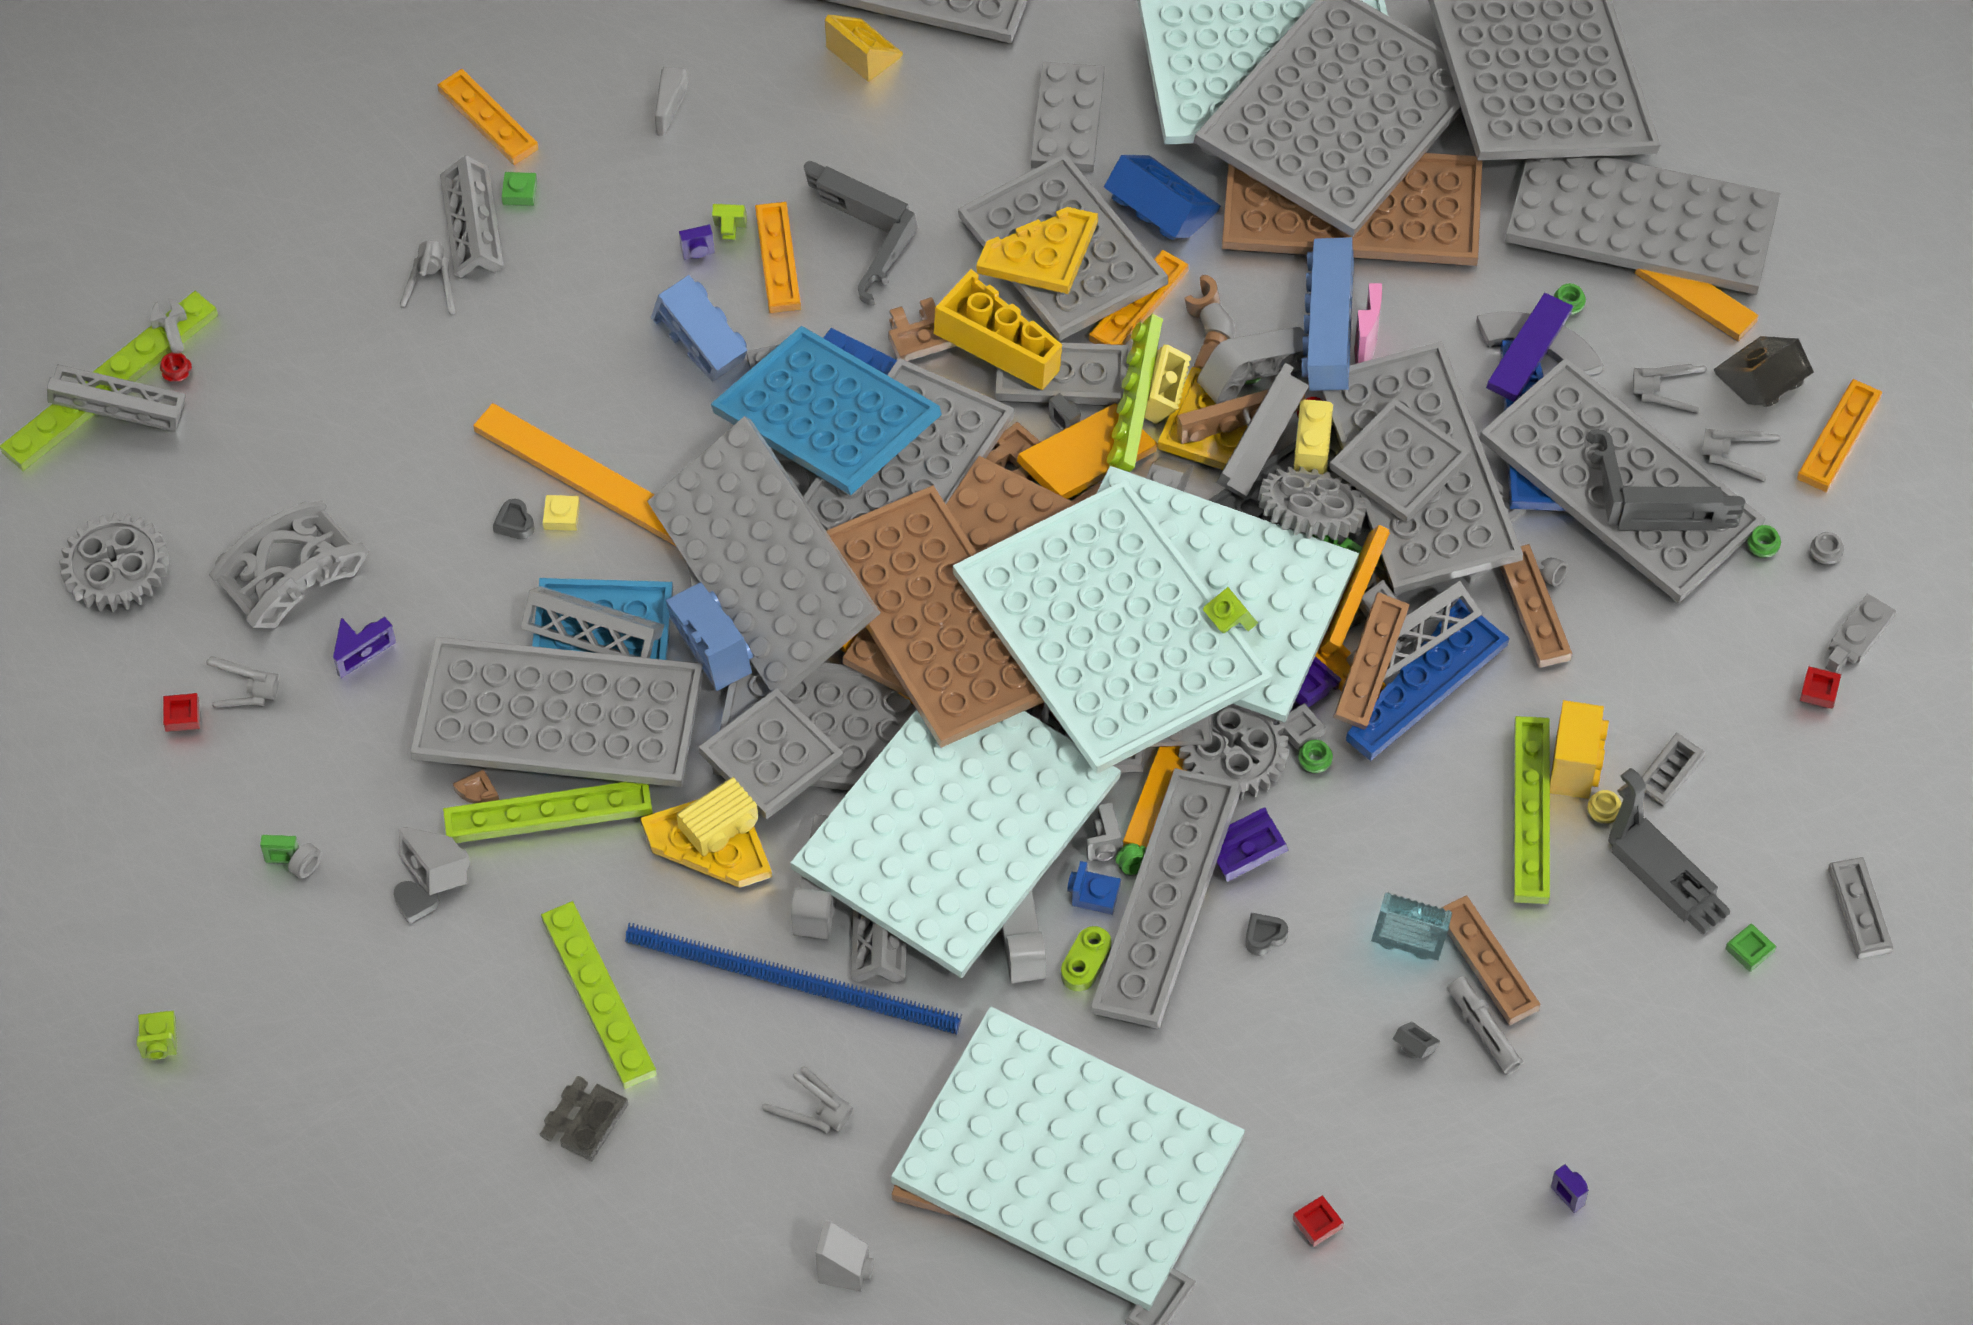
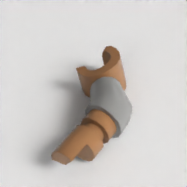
(1215, 319)

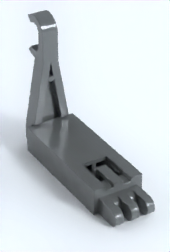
(871, 207)
(1660, 506)
(1660, 862)

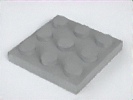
(1400, 460)
(772, 752)

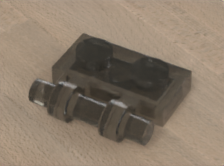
(592, 1123)

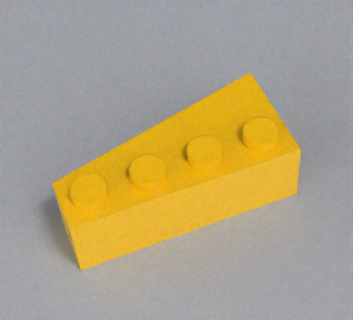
(997, 332)

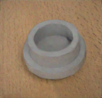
(1827, 548)

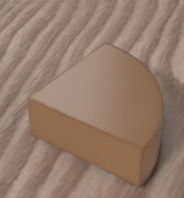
(476, 788)

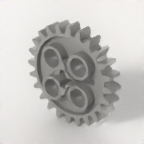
(1312, 503)
(114, 562)
(1235, 749)

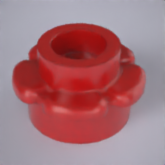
(172, 361)

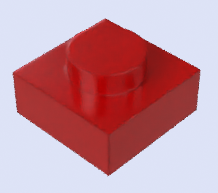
(1820, 687)
(181, 712)
(1318, 1221)

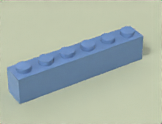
(1329, 314)

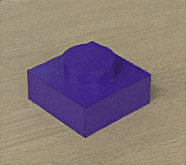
(696, 242)
(1570, 1187)

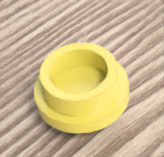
(1604, 806)

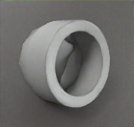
(1553, 571)

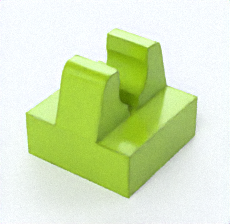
(729, 218)

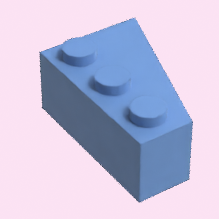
(700, 327)
(710, 635)

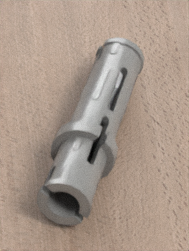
(1477, 1014)

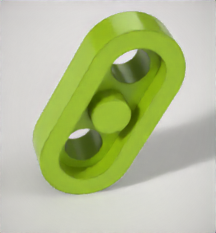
(1086, 955)

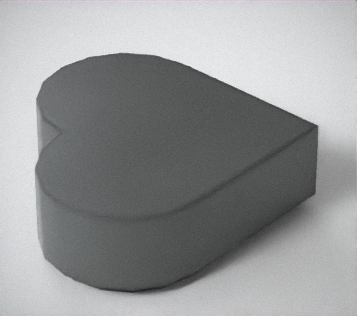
(514, 520)
(414, 901)
(1264, 933)

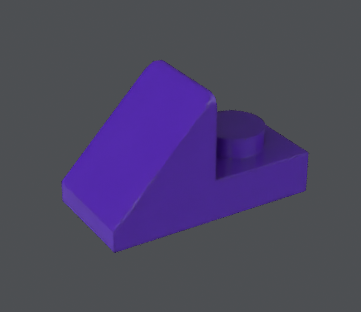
(356, 649)

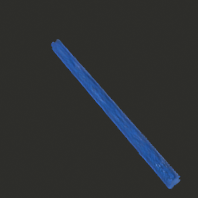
(793, 979)

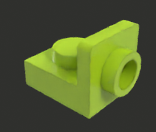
(1228, 611)
(157, 1035)

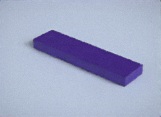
(1529, 347)

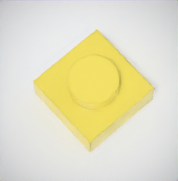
(561, 512)

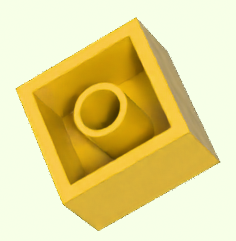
(1578, 749)

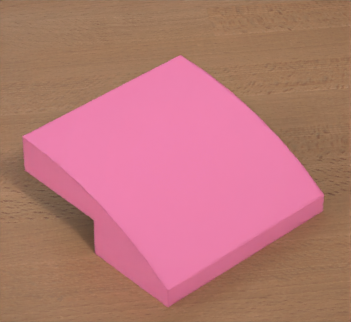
(1368, 325)

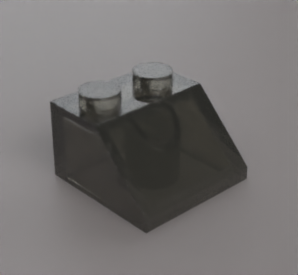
(1766, 369)

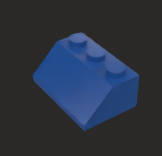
(1160, 196)

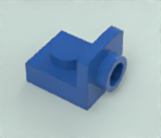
(1093, 890)

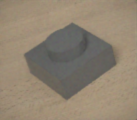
(1063, 412)
(1415, 1040)

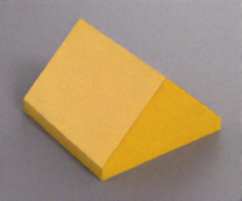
(859, 45)

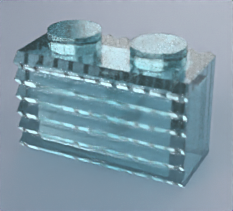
(1411, 927)

